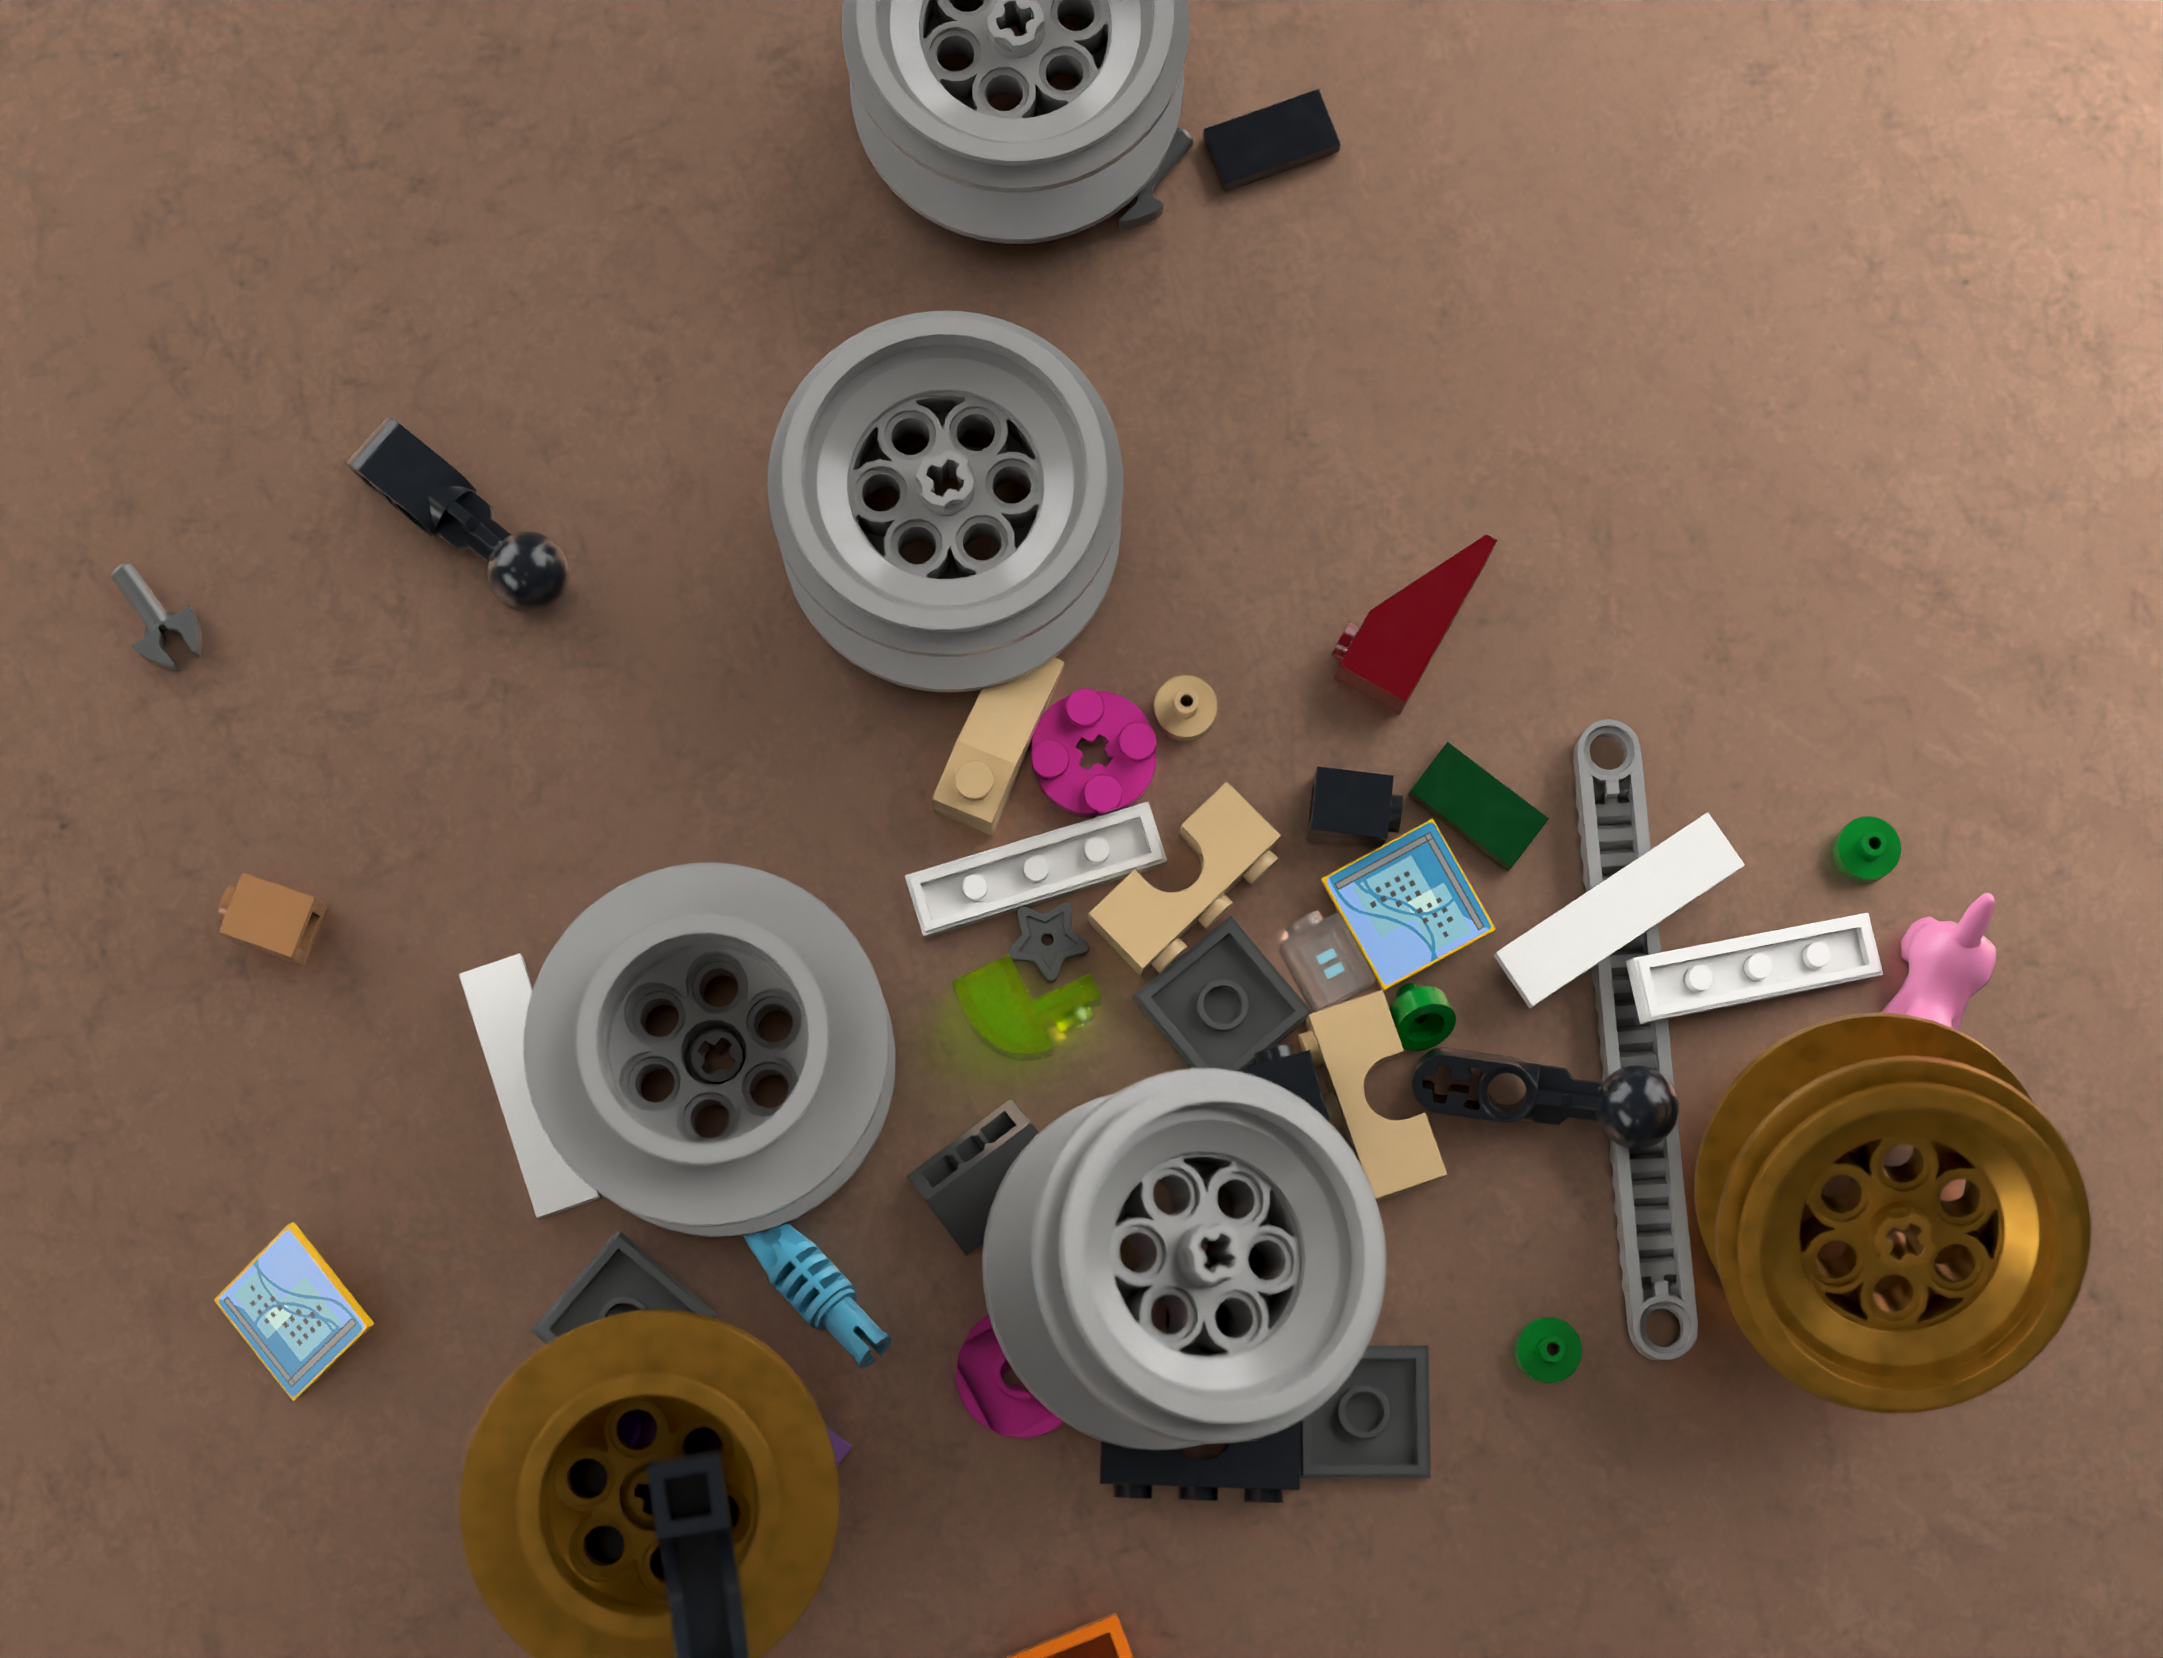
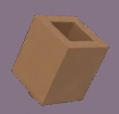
(270, 918)

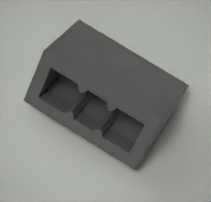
(966, 1174)

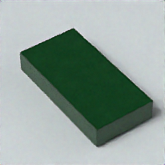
(1478, 806)

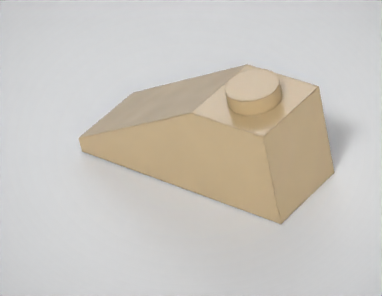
(994, 749)

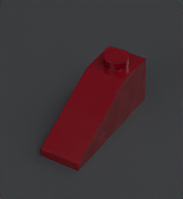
(1404, 632)

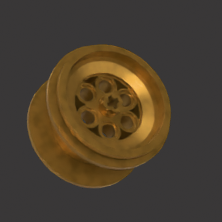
(1900, 1315)
(564, 1404)

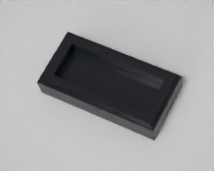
(1271, 140)

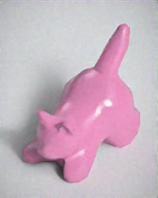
(1946, 965)

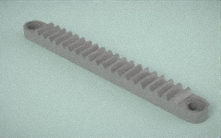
(1651, 1179)

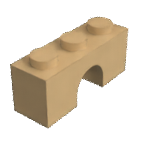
(1149, 923)
(1346, 1045)

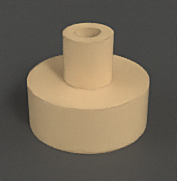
(1184, 722)

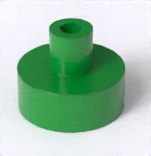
(1857, 859)
(1422, 1016)
(1532, 1353)

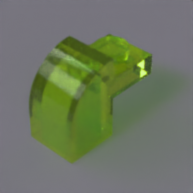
(1011, 1022)

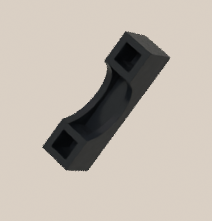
(698, 1556)

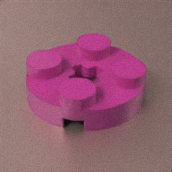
(1089, 717)
(987, 1398)

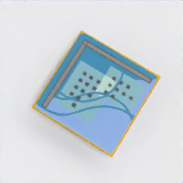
(1408, 904)
(293, 1311)

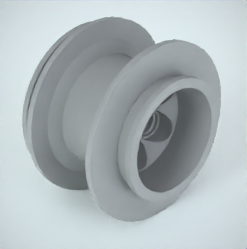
(1055, 157)
(940, 386)
(661, 946)
(1287, 1243)

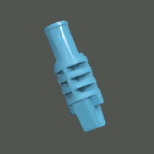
(817, 1290)

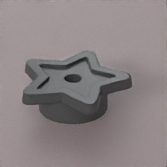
(1051, 957)

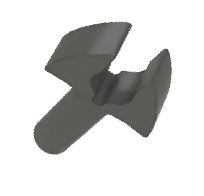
(1147, 207)
(156, 619)

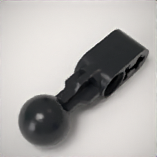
(523, 567)
(1631, 1106)

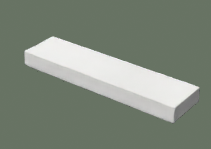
(1036, 870)
(1618, 910)
(1753, 968)
(499, 1005)

